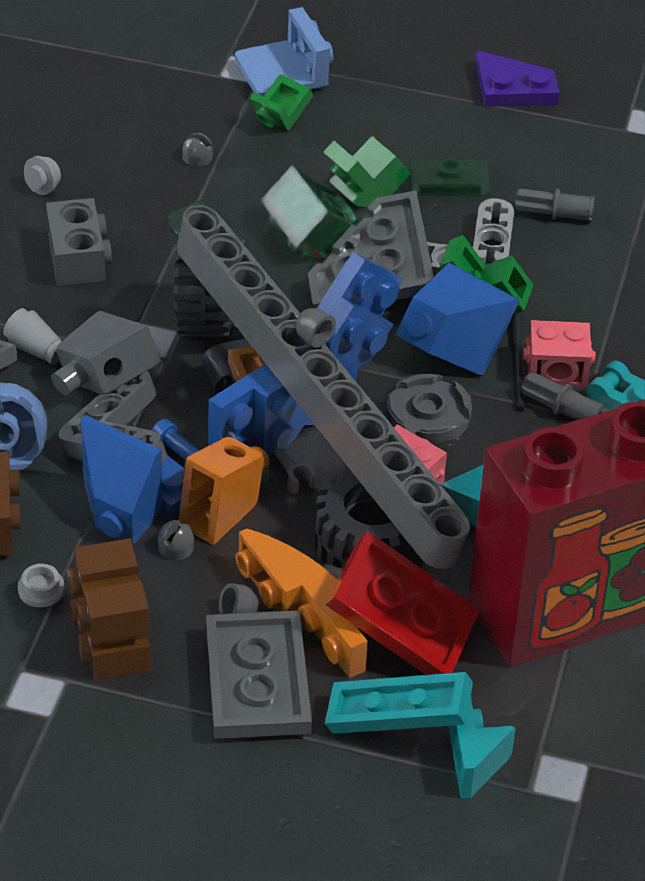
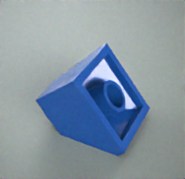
(458, 318)
(120, 480)

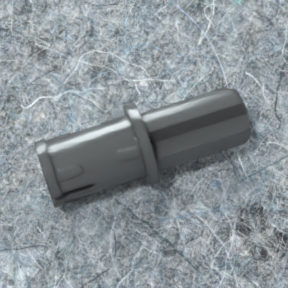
(555, 204)
(560, 398)

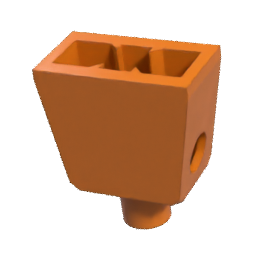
(220, 487)

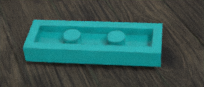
(399, 703)

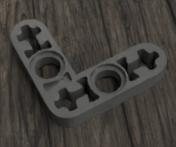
(116, 411)

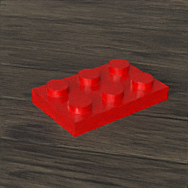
(402, 607)

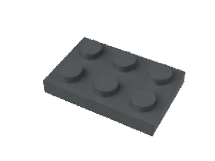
(257, 674)

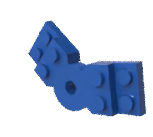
(261, 409)

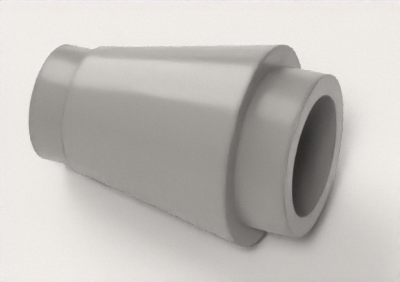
(32, 335)

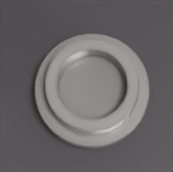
(42, 174)
(41, 586)

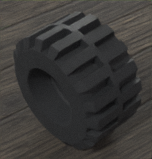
(194, 308)
(347, 513)

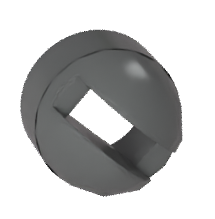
(197, 150)
(315, 326)
(182, 543)
(237, 599)

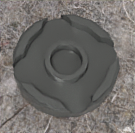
(430, 407)

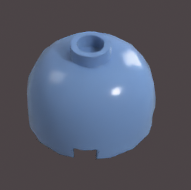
(21, 425)

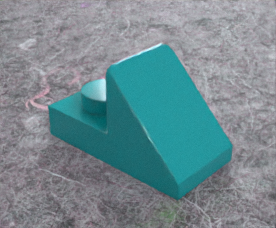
(478, 751)

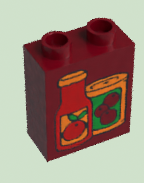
(562, 535)

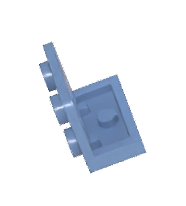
(301, 57)

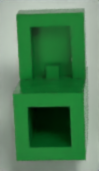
(366, 174)
(503, 273)

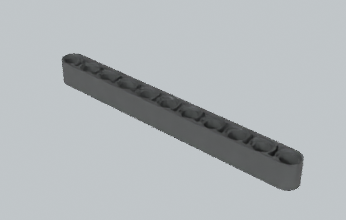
(324, 390)

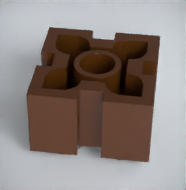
(110, 609)

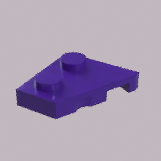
(514, 82)

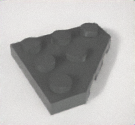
(387, 235)

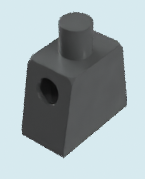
(104, 354)

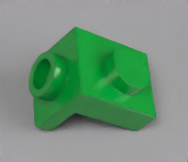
(281, 103)

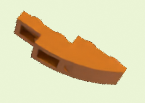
(294, 583)

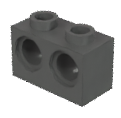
(77, 241)

